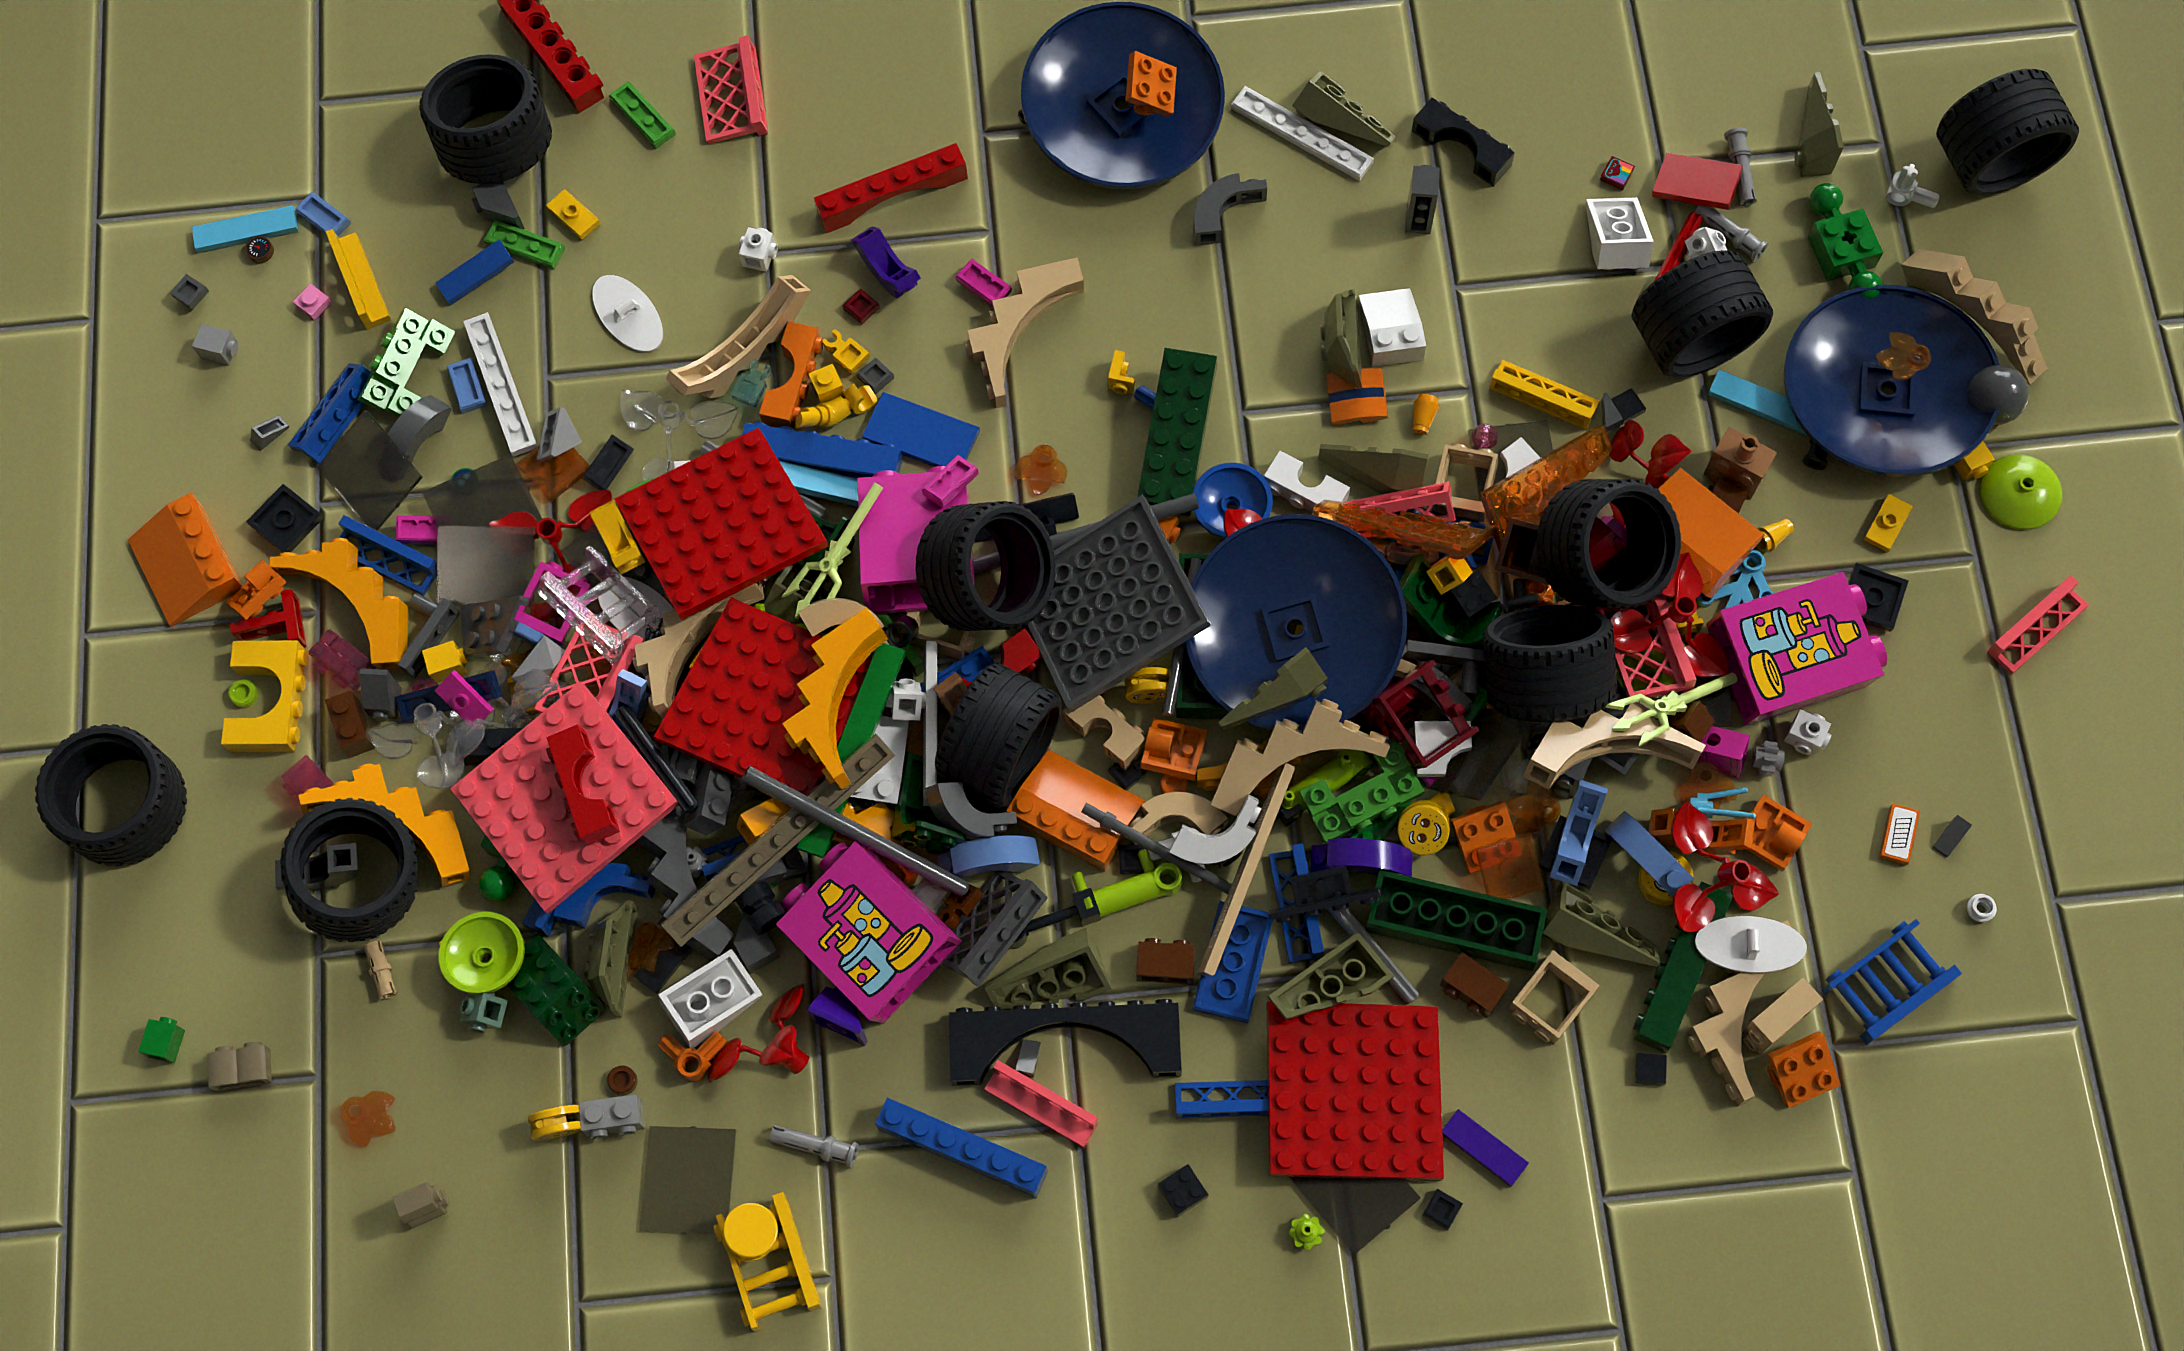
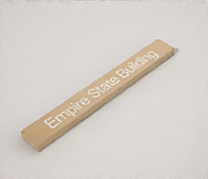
(1246, 870)

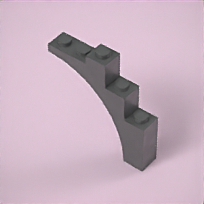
(673, 879)

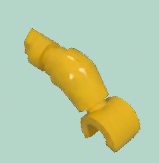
(837, 409)

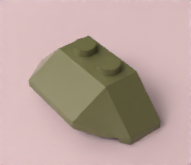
(1343, 338)
(610, 956)

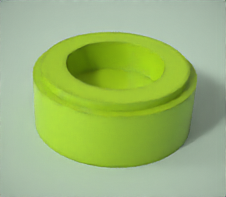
(243, 693)

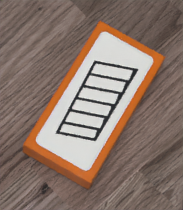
(1899, 834)

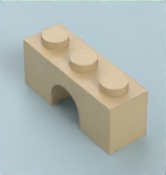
(1126, 740)

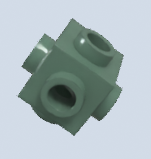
(482, 1011)

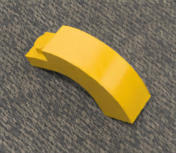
(617, 537)

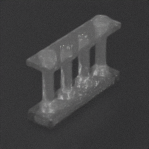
(592, 625)

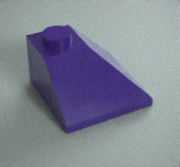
(837, 1014)

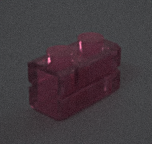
(340, 659)

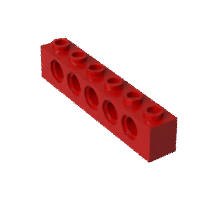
(580, 93)

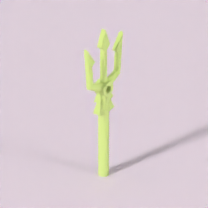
(834, 556)
(1666, 706)

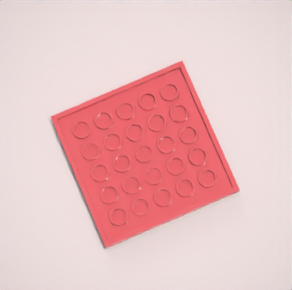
(523, 807)

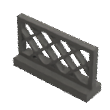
(1000, 931)

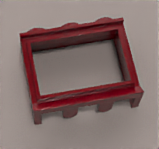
(1452, 710)

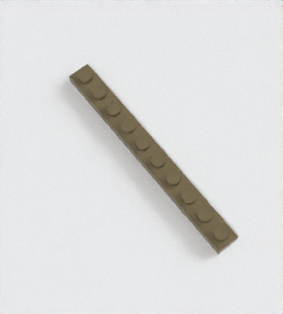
(773, 844)

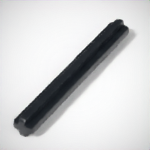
(656, 759)

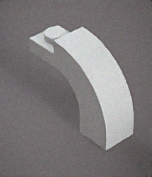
(1218, 847)

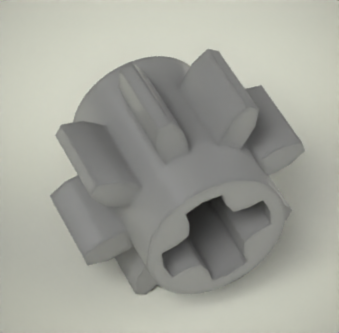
(1768, 758)

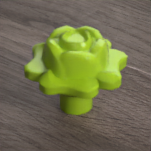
(1306, 1232)

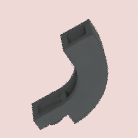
(1217, 199)

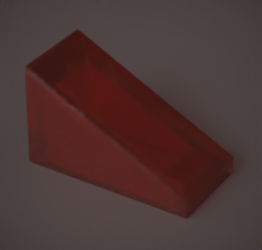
(543, 612)

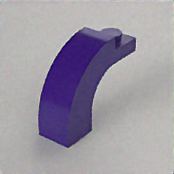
(884, 263)
(1362, 856)

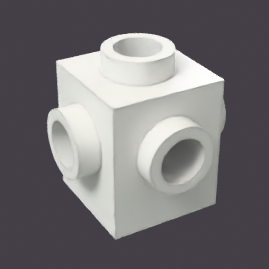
(1705, 241)
(757, 249)
(906, 700)
(1808, 733)

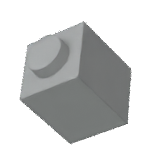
(215, 344)

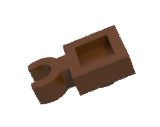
(959, 905)

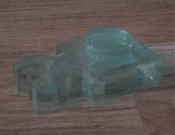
(751, 387)

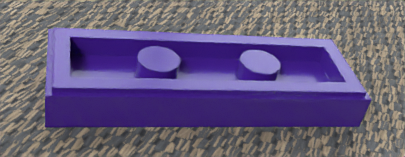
(1484, 1148)

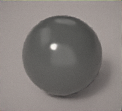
(2000, 389)

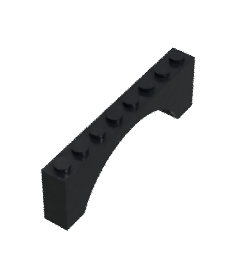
(983, 1036)

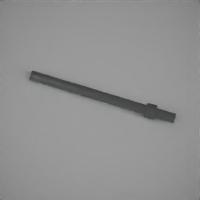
(1177, 659)
(1109, 821)

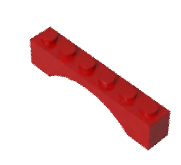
(850, 201)

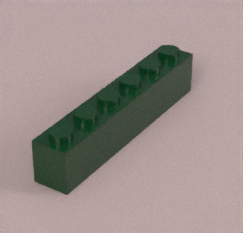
(1675, 983)

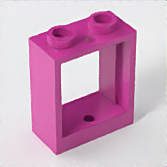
(552, 632)

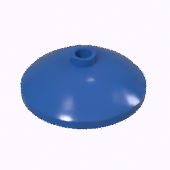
(1230, 485)

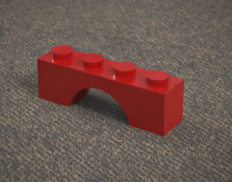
(1017, 654)
(571, 754)

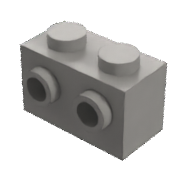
(611, 1116)

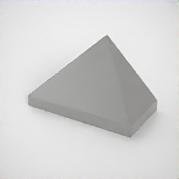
(557, 435)
(542, 657)

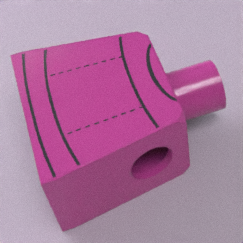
(1725, 750)

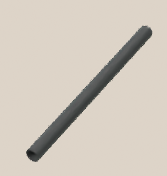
(1161, 511)
(855, 831)

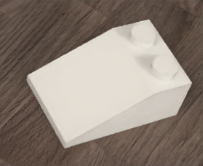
(1619, 233)
(1392, 327)
(885, 784)
(709, 998)

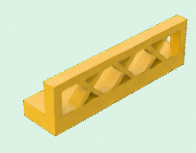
(359, 279)
(1543, 398)

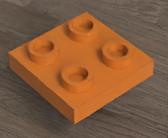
(1150, 85)
(261, 585)
(1173, 749)
(1479, 828)
(1776, 832)
(1803, 1069)

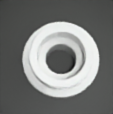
(1987, 902)

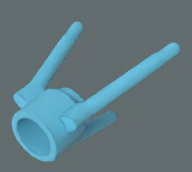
(1706, 807)

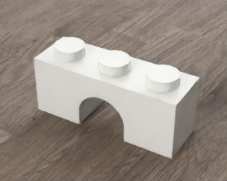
(1284, 481)

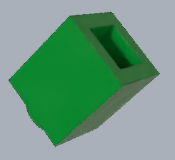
(161, 1039)

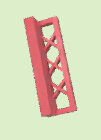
(1410, 499)
(2033, 617)
(1041, 1104)

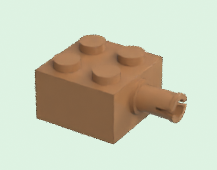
(1740, 461)

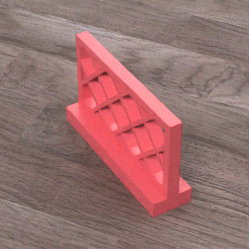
(751, 86)
(1672, 648)
(607, 691)

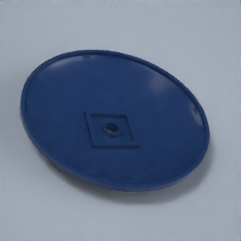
(1083, 71)
(1838, 382)
(1306, 574)

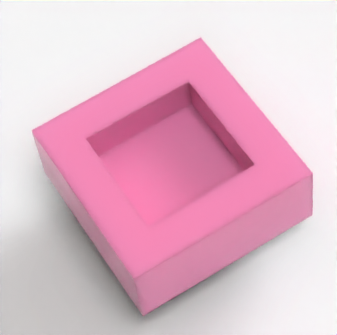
(312, 301)

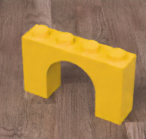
(278, 728)

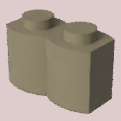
(239, 1067)
(421, 1204)

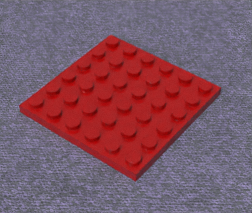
(720, 523)
(744, 692)
(1355, 1093)

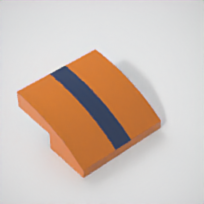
(1356, 404)

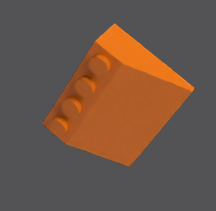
(1709, 530)
(184, 560)
(1052, 805)

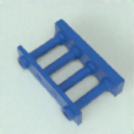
(1917, 992)

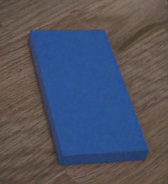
(920, 431)
(1235, 982)

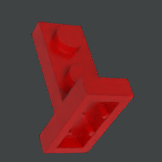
(274, 622)

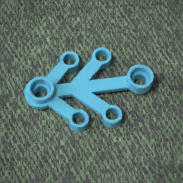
(1739, 590)

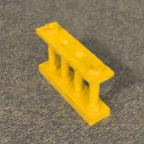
(796, 1267)

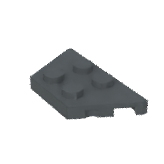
(489, 625)

